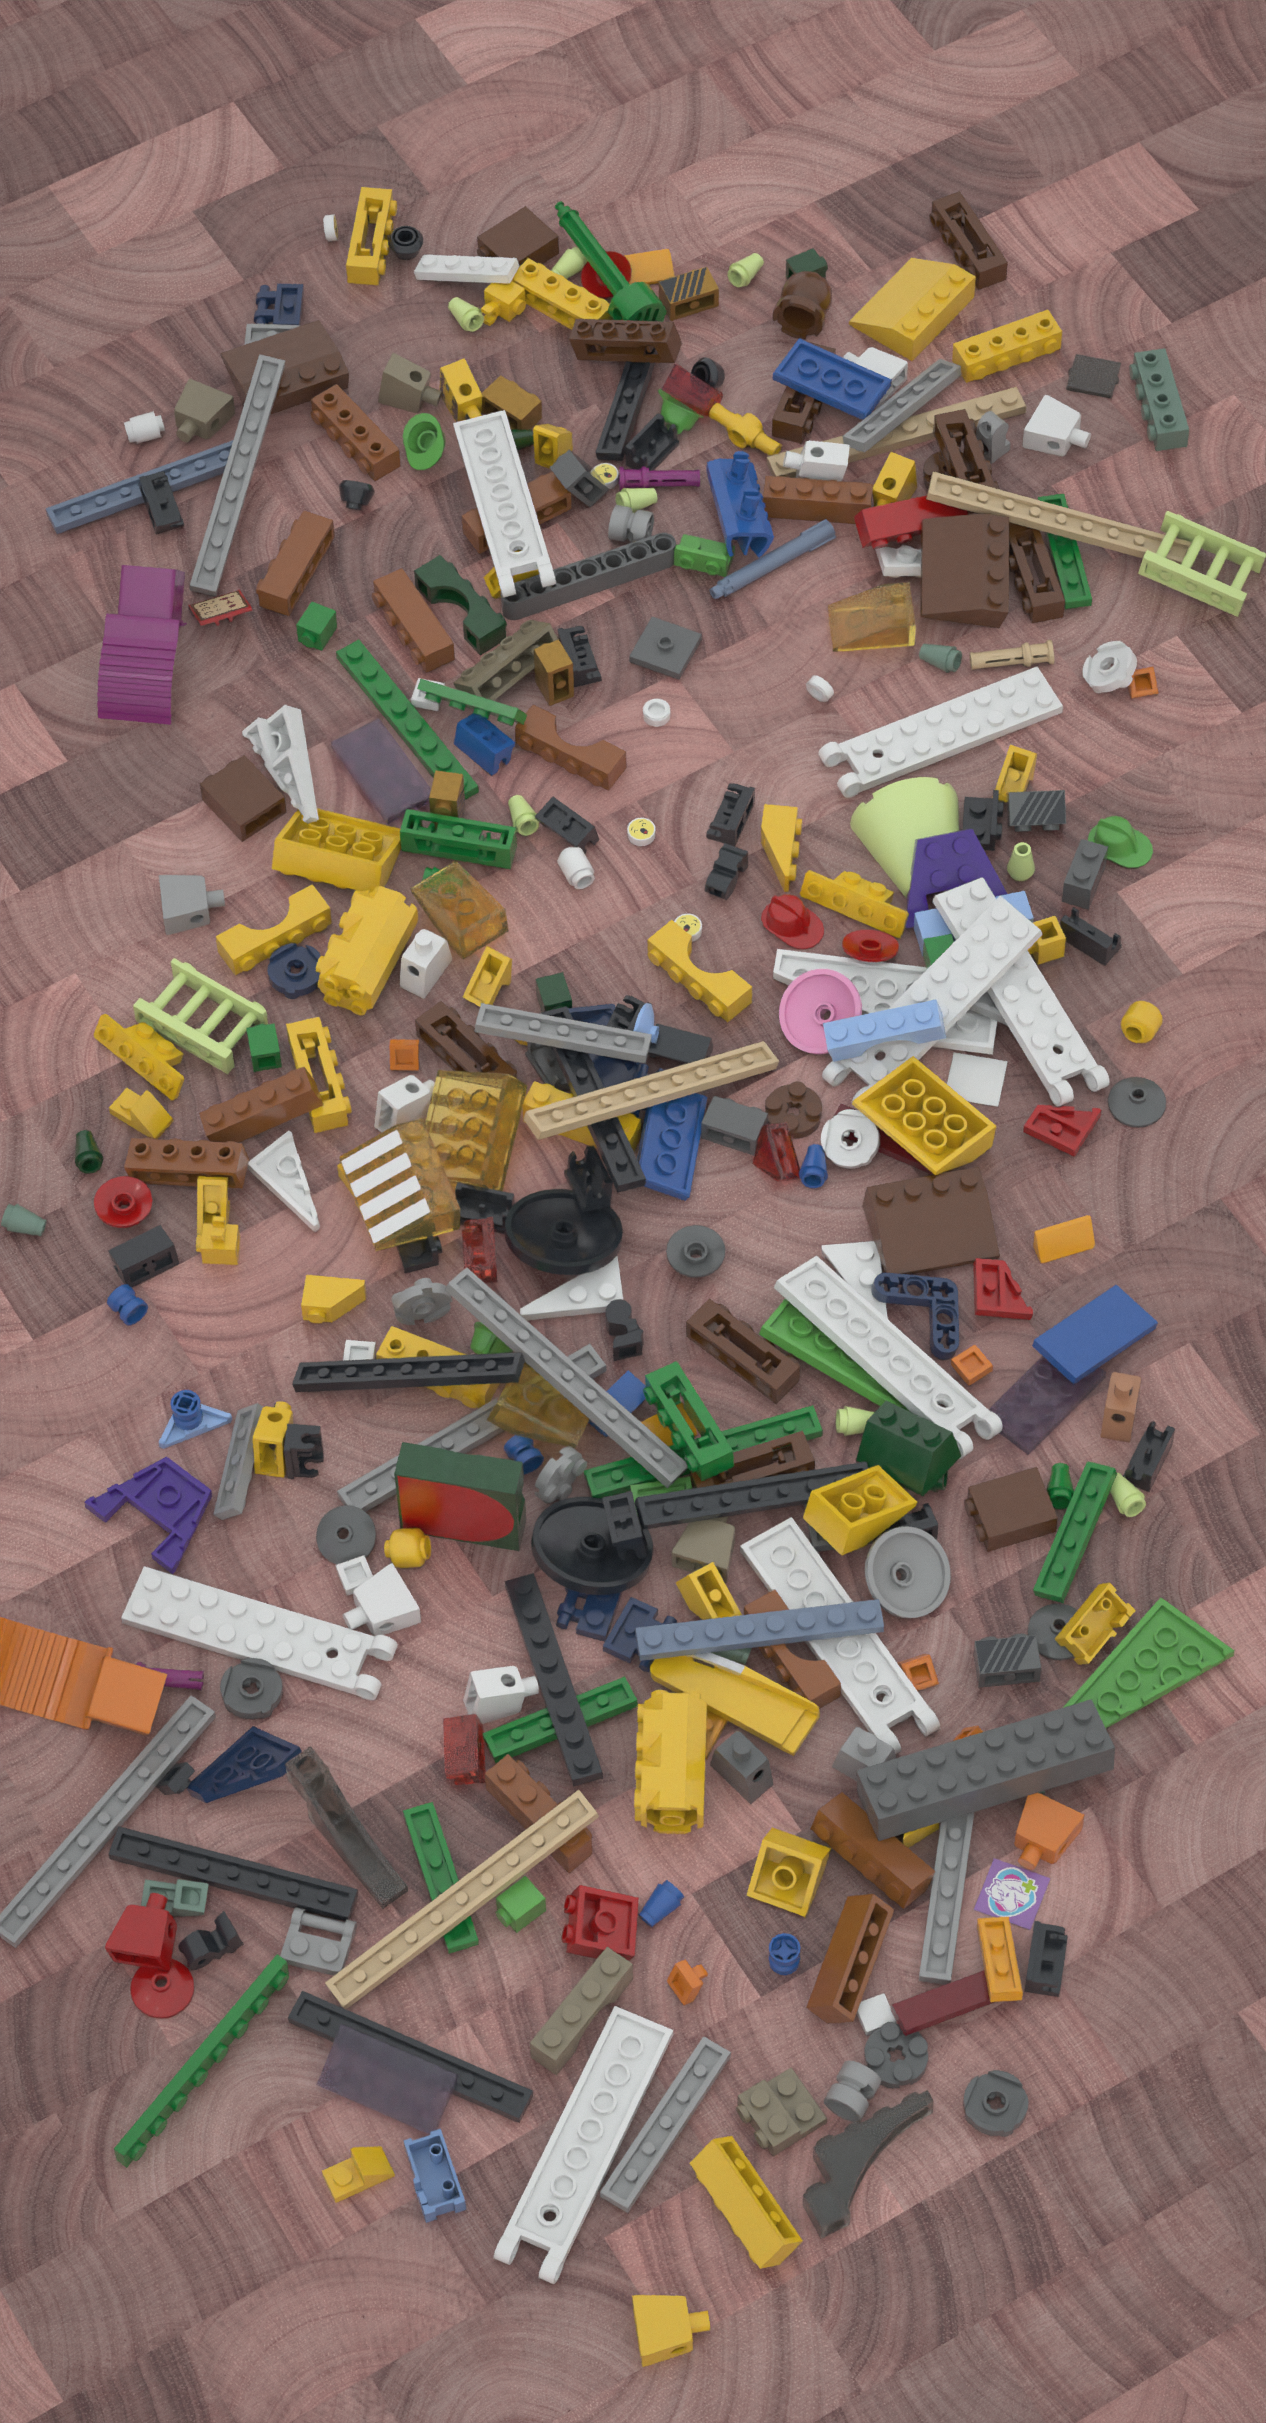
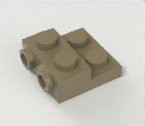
(780, 2111)

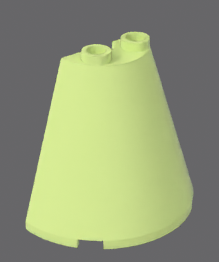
(899, 816)

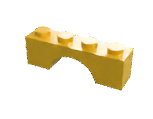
(246, 947)
(723, 992)

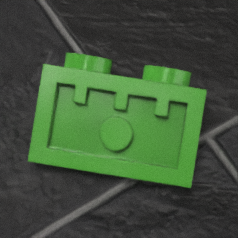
(703, 555)

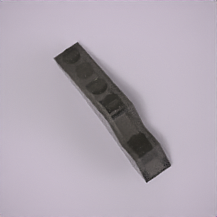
(342, 1828)
(850, 2154)

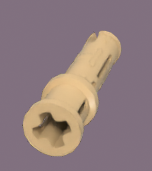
(1024, 655)

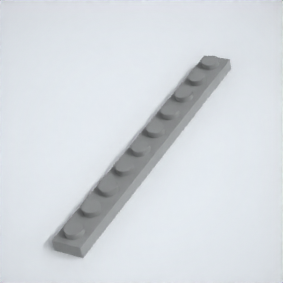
(237, 475)
(567, 1377)
(458, 1437)
(103, 1820)

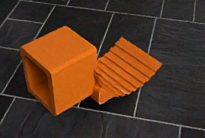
(74, 1680)

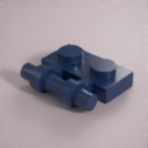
(287, 301)
(595, 1617)
(622, 1639)

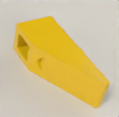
(778, 840)

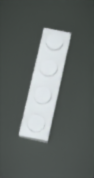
(466, 268)

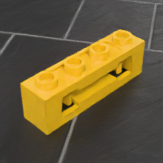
(380, 207)
(310, 1035)

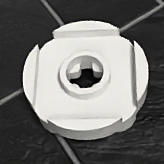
(1118, 675)
(839, 1127)

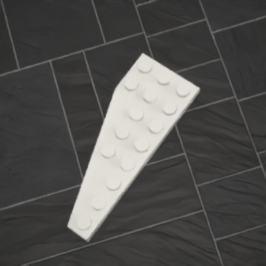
(881, 986)

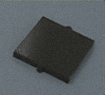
(1093, 376)

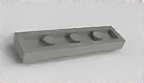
(238, 1464)

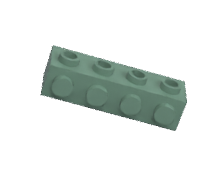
(1159, 399)

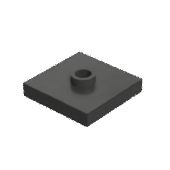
(665, 648)

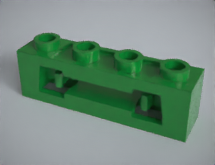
(458, 839)
(664, 1391)

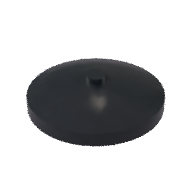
(558, 1237)
(577, 1550)

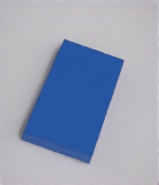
(832, 379)
(671, 1144)
(1094, 1334)

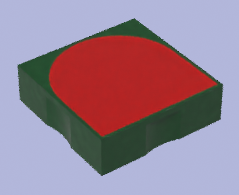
(461, 1496)

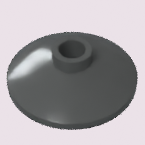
(1135, 1111)
(693, 1241)
(360, 1538)
(1043, 1627)

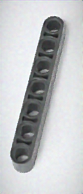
(591, 576)

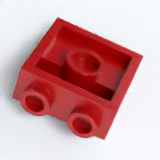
(600, 1921)

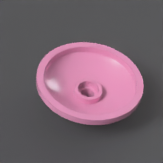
(808, 1000)

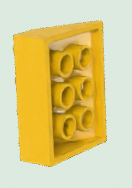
(915, 305)
(337, 850)
(927, 1117)

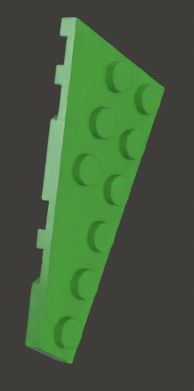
(800, 1337)
(1151, 1662)

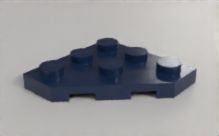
(245, 1764)

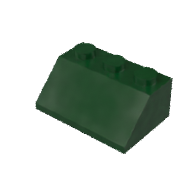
(907, 1447)

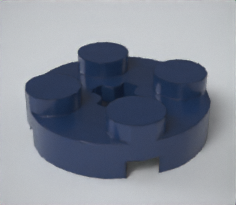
(280, 973)

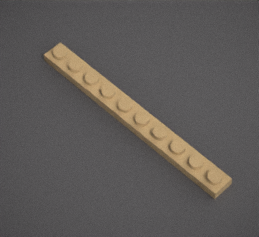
(920, 427)
(1050, 517)
(650, 1090)
(462, 1899)

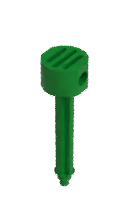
(630, 301)

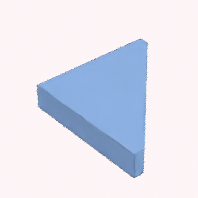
(211, 1420)

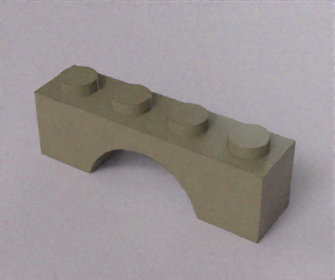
(564, 2029)

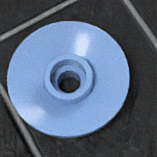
(645, 1022)

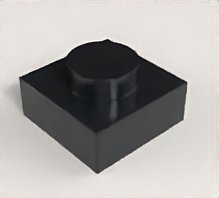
(176, 1779)

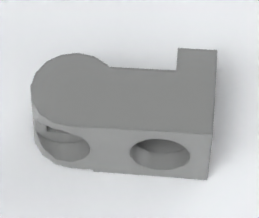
(992, 432)

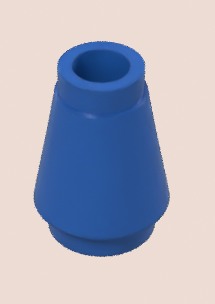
(814, 1168)
(661, 1903)

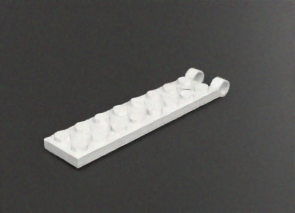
(503, 499)
(943, 731)
(954, 981)
(1028, 1004)
(885, 1352)
(255, 1630)
(861, 1662)
(586, 2139)

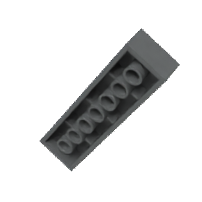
(985, 1769)

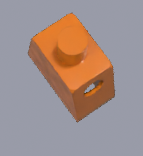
(1045, 1830)

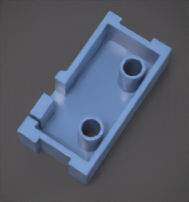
(434, 2176)

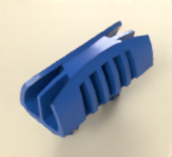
(739, 503)

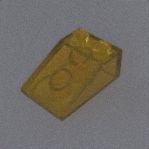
(873, 619)
(461, 909)
(537, 1411)

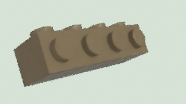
(506, 663)

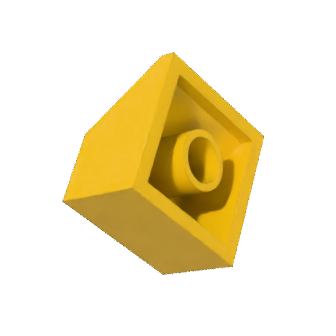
(788, 1871)

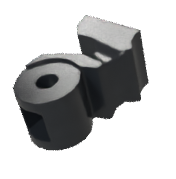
(724, 875)
(628, 1334)
(204, 1946)

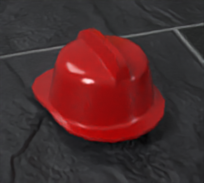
(792, 922)

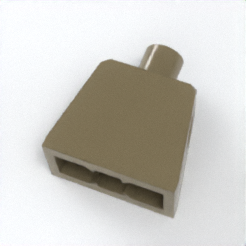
(406, 385)
(202, 411)
(705, 1543)

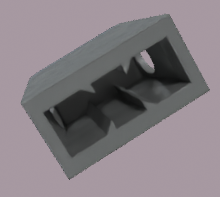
(739, 1762)

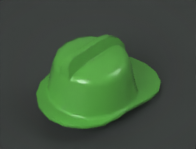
(677, 413)
(423, 441)
(1125, 844)
(486, 1341)

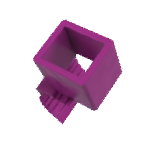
(141, 646)

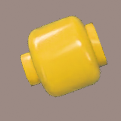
(1141, 1022)
(408, 1548)

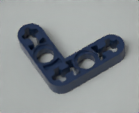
(936, 1303)

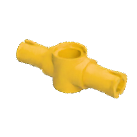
(744, 430)

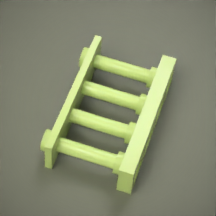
(1196, 584)
(197, 1040)

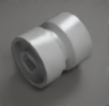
(629, 525)
(850, 2094)

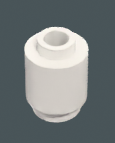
(144, 427)
(576, 867)

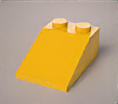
(857, 1508)

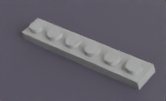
(902, 405)
(563, 1033)
(946, 1900)
(665, 2124)

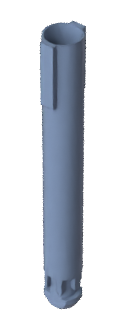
(807, 541)

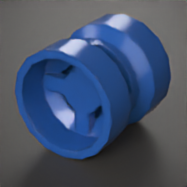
(127, 1304)
(186, 1417)
(522, 1450)
(784, 1946)

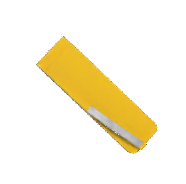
(741, 1697)

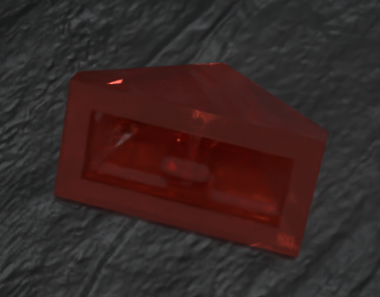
(776, 1153)

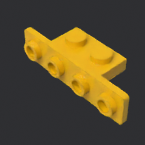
(856, 899)
(144, 1052)

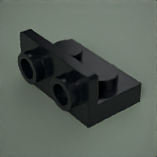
(982, 816)
(420, 1254)

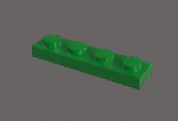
(481, 706)

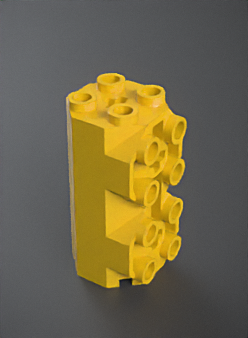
(367, 949)
(671, 1761)

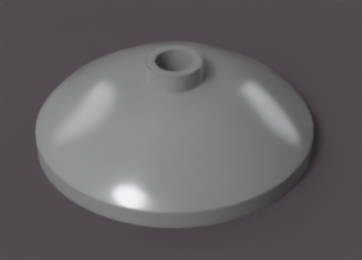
(922, 1568)

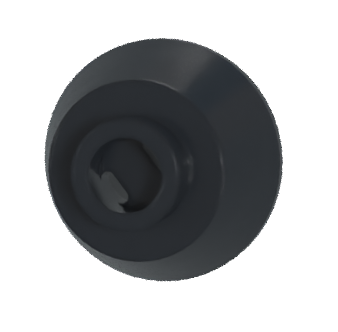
(405, 242)
(709, 372)
(355, 494)

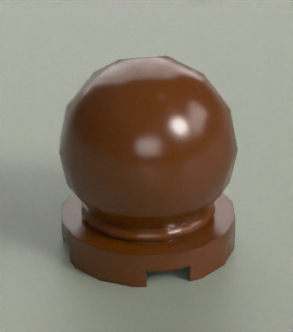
(803, 304)

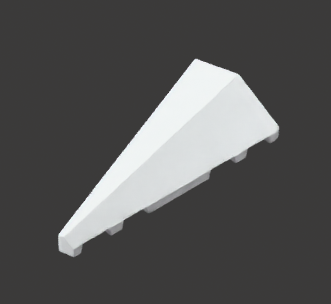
(284, 749)

